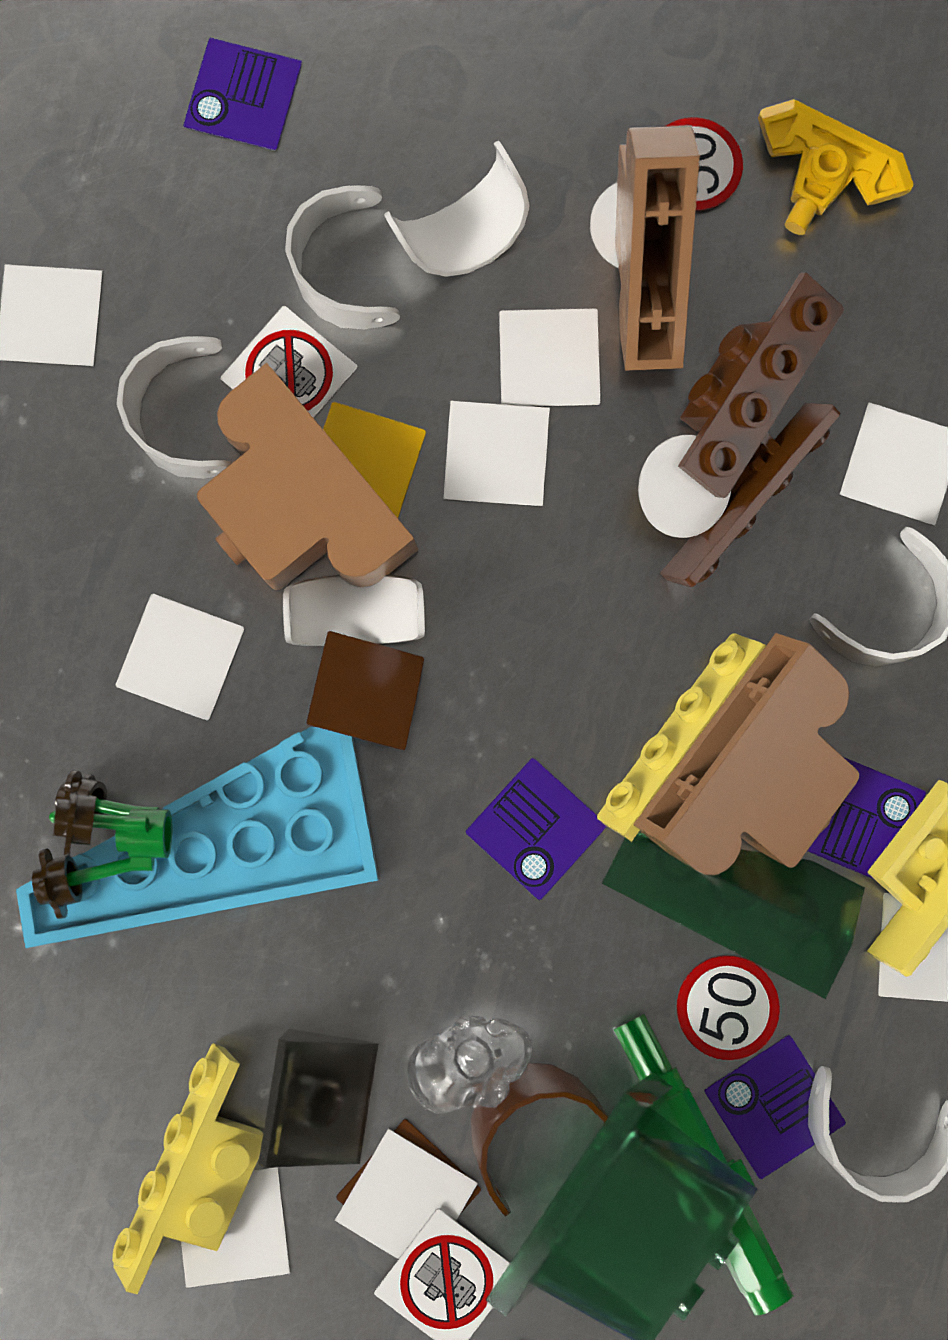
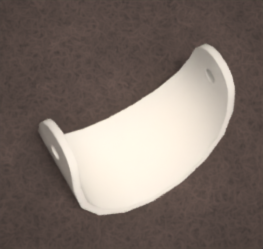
(307, 220)
(471, 229)
(135, 383)
(937, 567)
(378, 613)
(899, 1187)

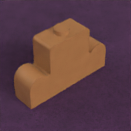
(655, 243)
(296, 494)
(758, 766)

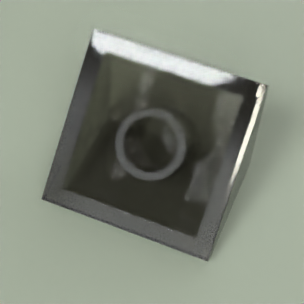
(318, 1100)

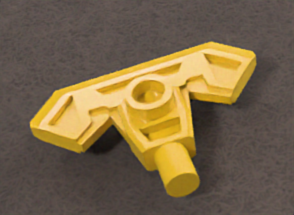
(830, 160)

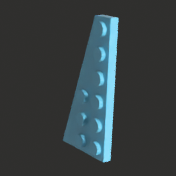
(247, 838)

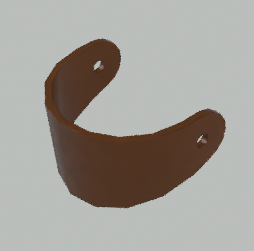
(536, 1083)

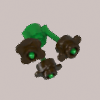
(79, 808)

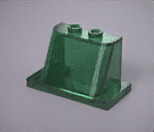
(632, 1223)

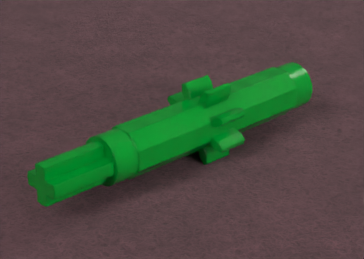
(752, 1259)

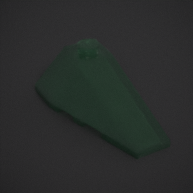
(774, 915)

